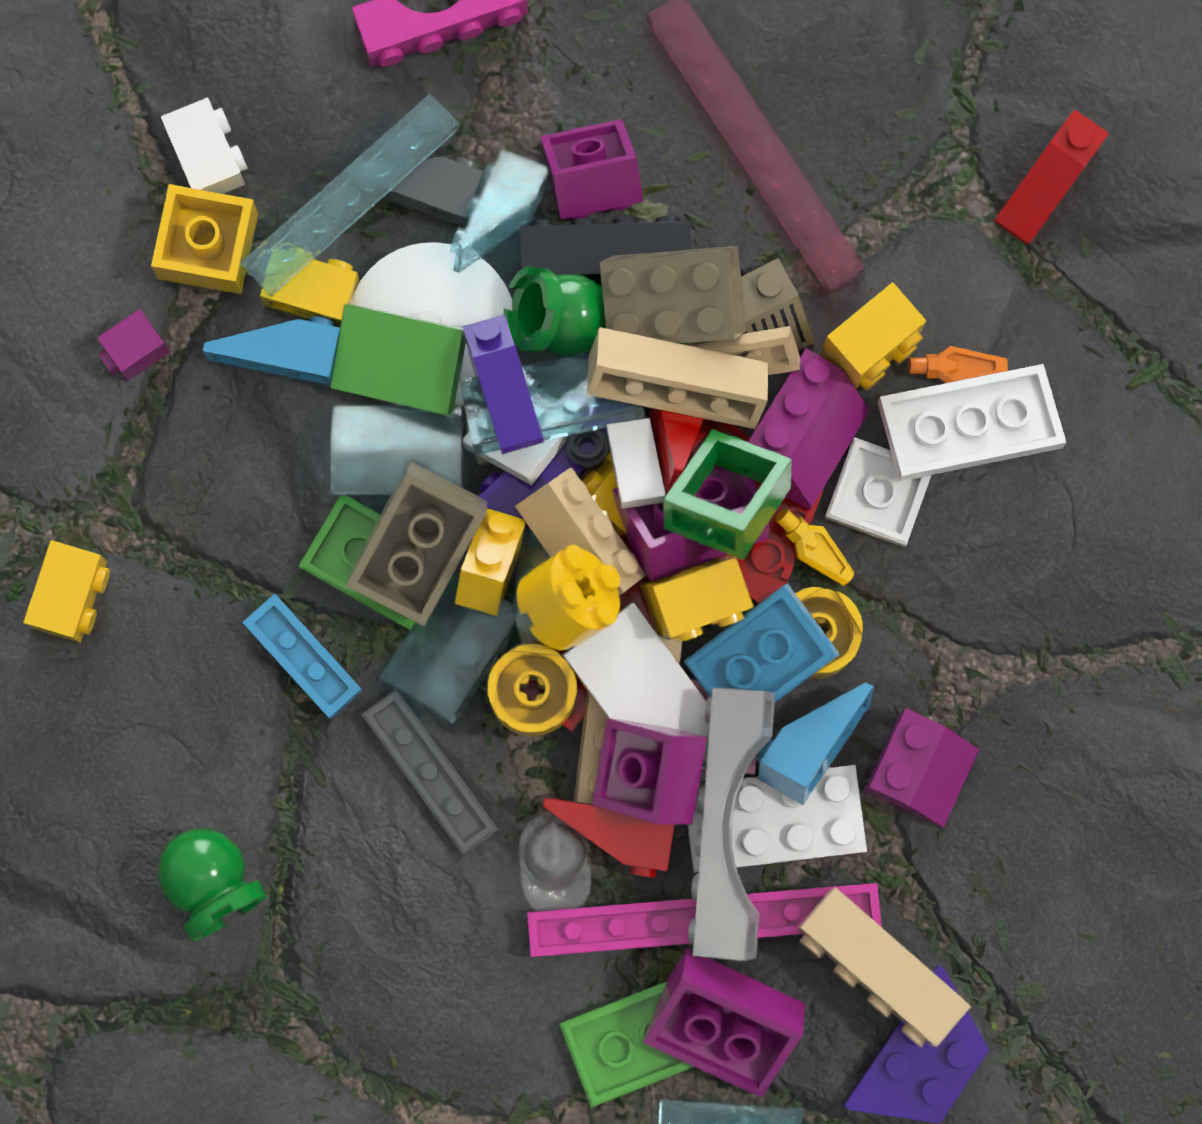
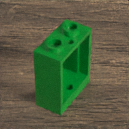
(730, 531)

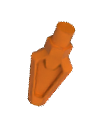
(957, 365)

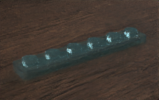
(350, 195)

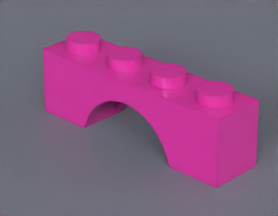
(393, 30)

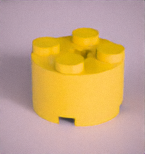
(569, 598)
(841, 622)
(515, 671)

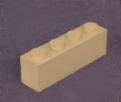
(677, 378)
(883, 968)

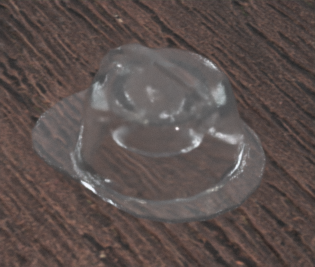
(554, 864)

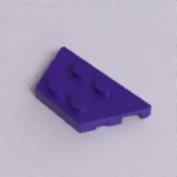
(920, 1080)

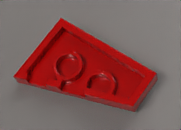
(772, 560)

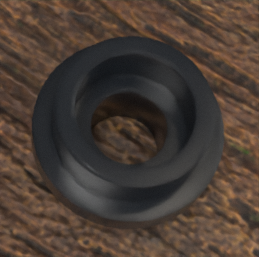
(597, 438)

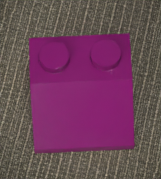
(592, 169)
(922, 767)
(649, 771)

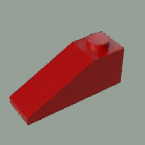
(1051, 177)
(674, 441)
(624, 837)

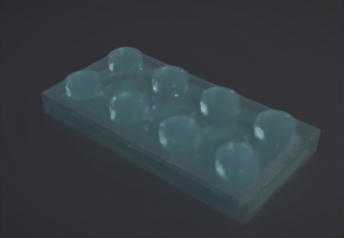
(558, 399)

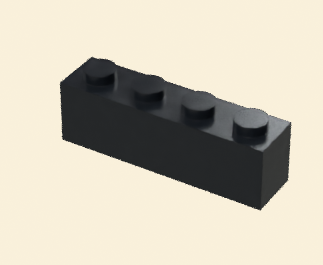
(584, 243)

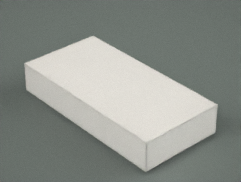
(635, 463)

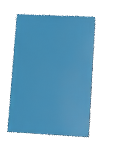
(765, 651)

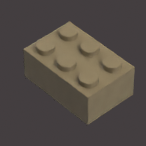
(675, 294)
(417, 543)

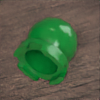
(555, 312)
(205, 878)

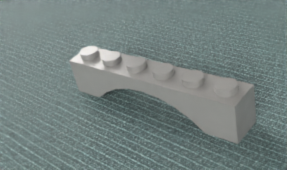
(725, 915)

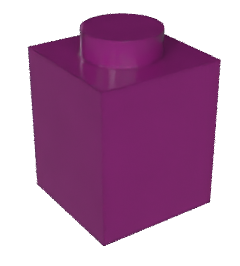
(131, 346)

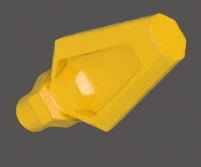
(815, 547)

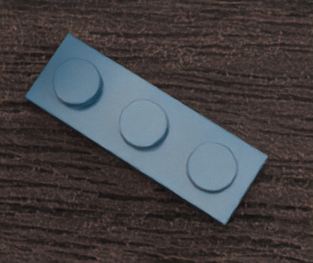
(302, 656)

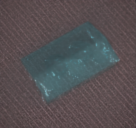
(378, 442)
(449, 655)

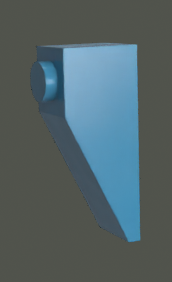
(287, 349)
(811, 743)

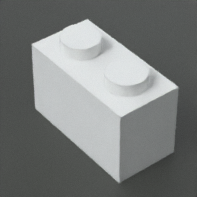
(203, 149)

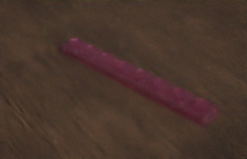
(755, 144)

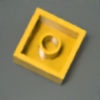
(204, 239)
(875, 336)
(697, 597)

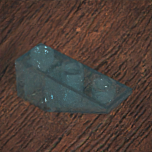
(507, 202)

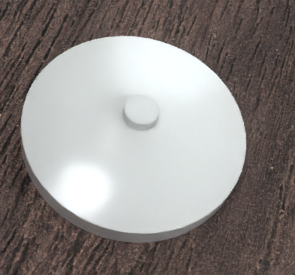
(422, 285)

